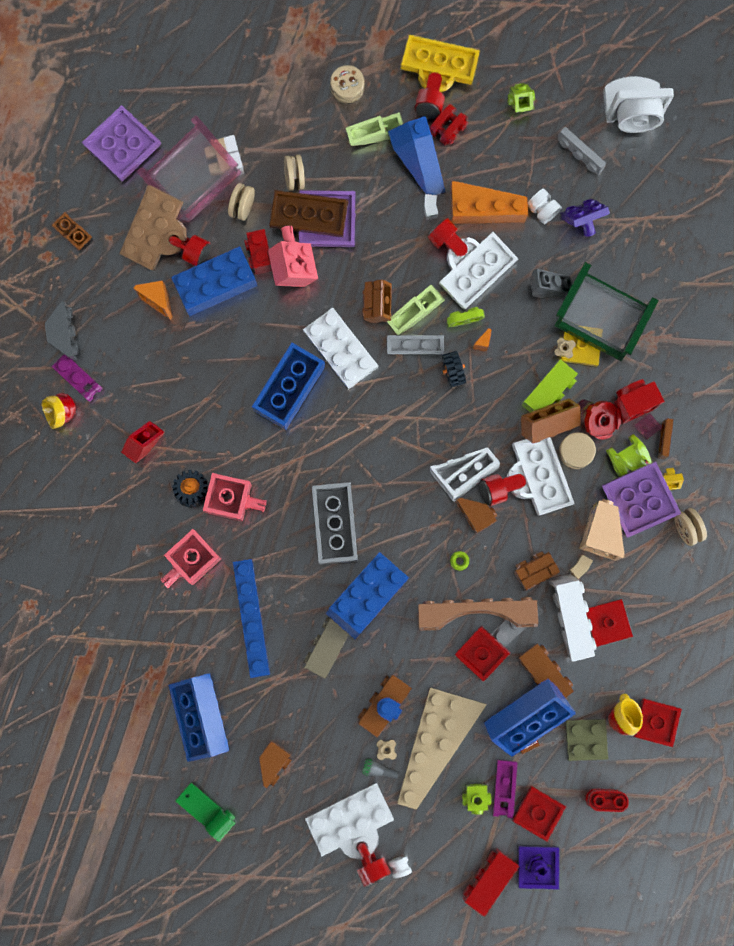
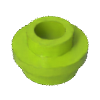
(459, 554)

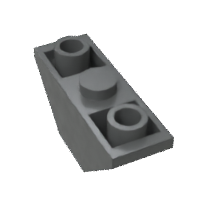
(549, 284)
(61, 332)

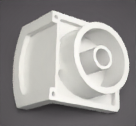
(636, 103)

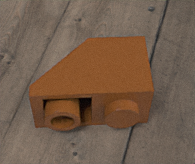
(272, 761)

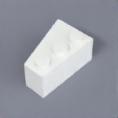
(465, 473)

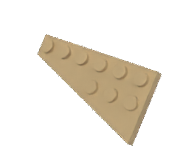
(439, 734)

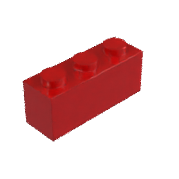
(490, 882)

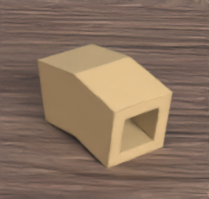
(581, 566)

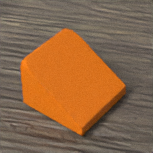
(483, 342)

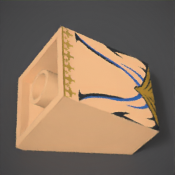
(603, 531)

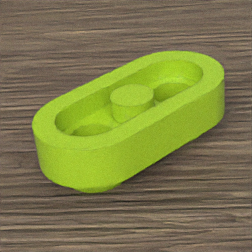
(473, 315)

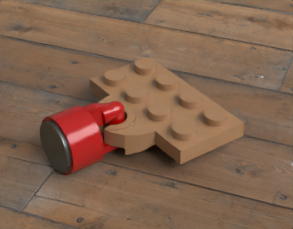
(159, 232)

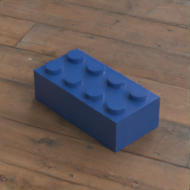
(214, 281)
(288, 386)
(367, 595)

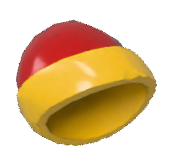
(58, 409)
(626, 716)

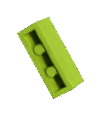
(551, 387)

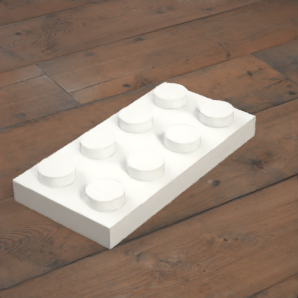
(340, 348)

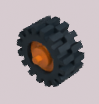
(453, 369)
(190, 488)

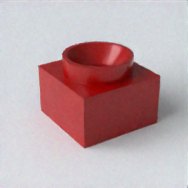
(637, 400)

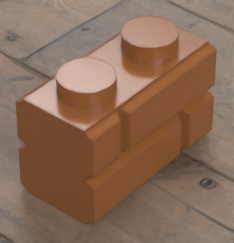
(377, 301)
(536, 571)

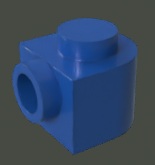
(388, 709)

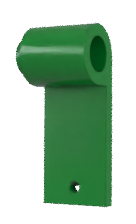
(206, 811)

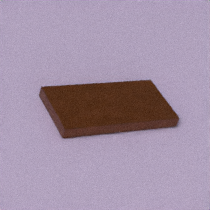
(309, 213)

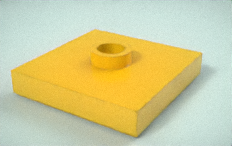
(582, 353)

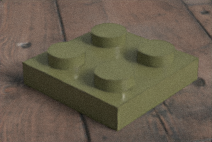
(586, 739)

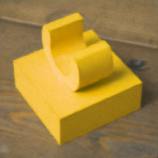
(673, 480)

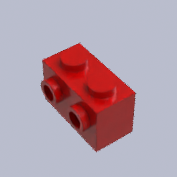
(258, 246)

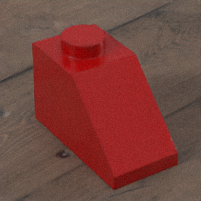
(142, 441)

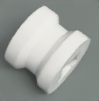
(399, 867)

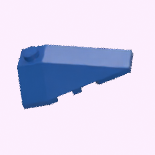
(417, 151)

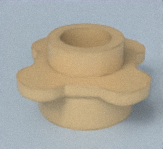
(563, 343)
(391, 749)

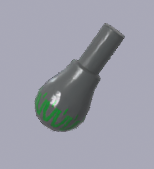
(372, 768)

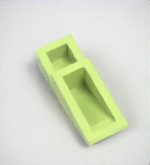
(373, 130)
(416, 310)

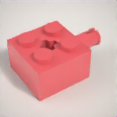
(292, 261)
(237, 505)
(180, 555)

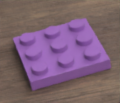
(121, 143)
(348, 240)
(642, 499)

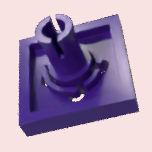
(584, 215)
(547, 877)

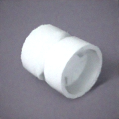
(546, 208)

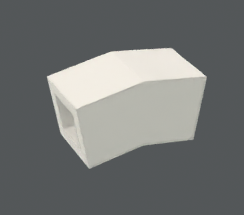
(430, 207)

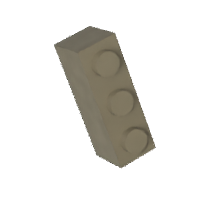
(326, 649)

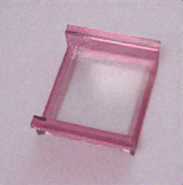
(193, 170)

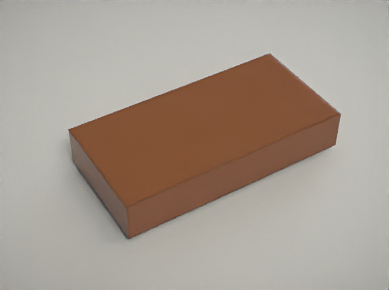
(665, 438)

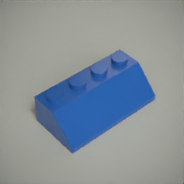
(198, 717)
(529, 718)

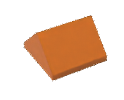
(156, 296)

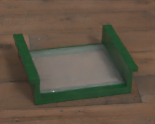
(603, 315)

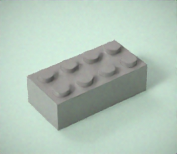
(334, 523)

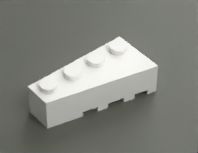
(573, 617)

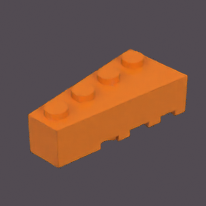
(484, 205)

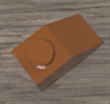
(477, 514)

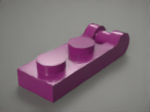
(76, 377)
(505, 788)

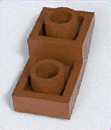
(71, 231)

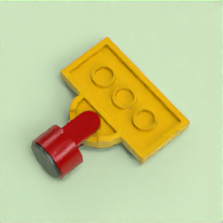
(437, 69)

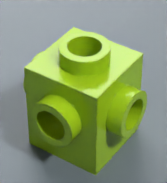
(521, 97)
(472, 792)

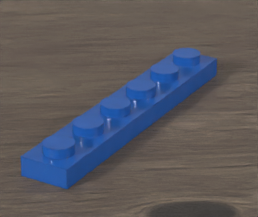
(251, 618)

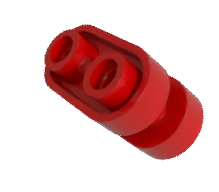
(458, 124)
(606, 800)

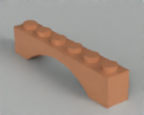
(436, 616)

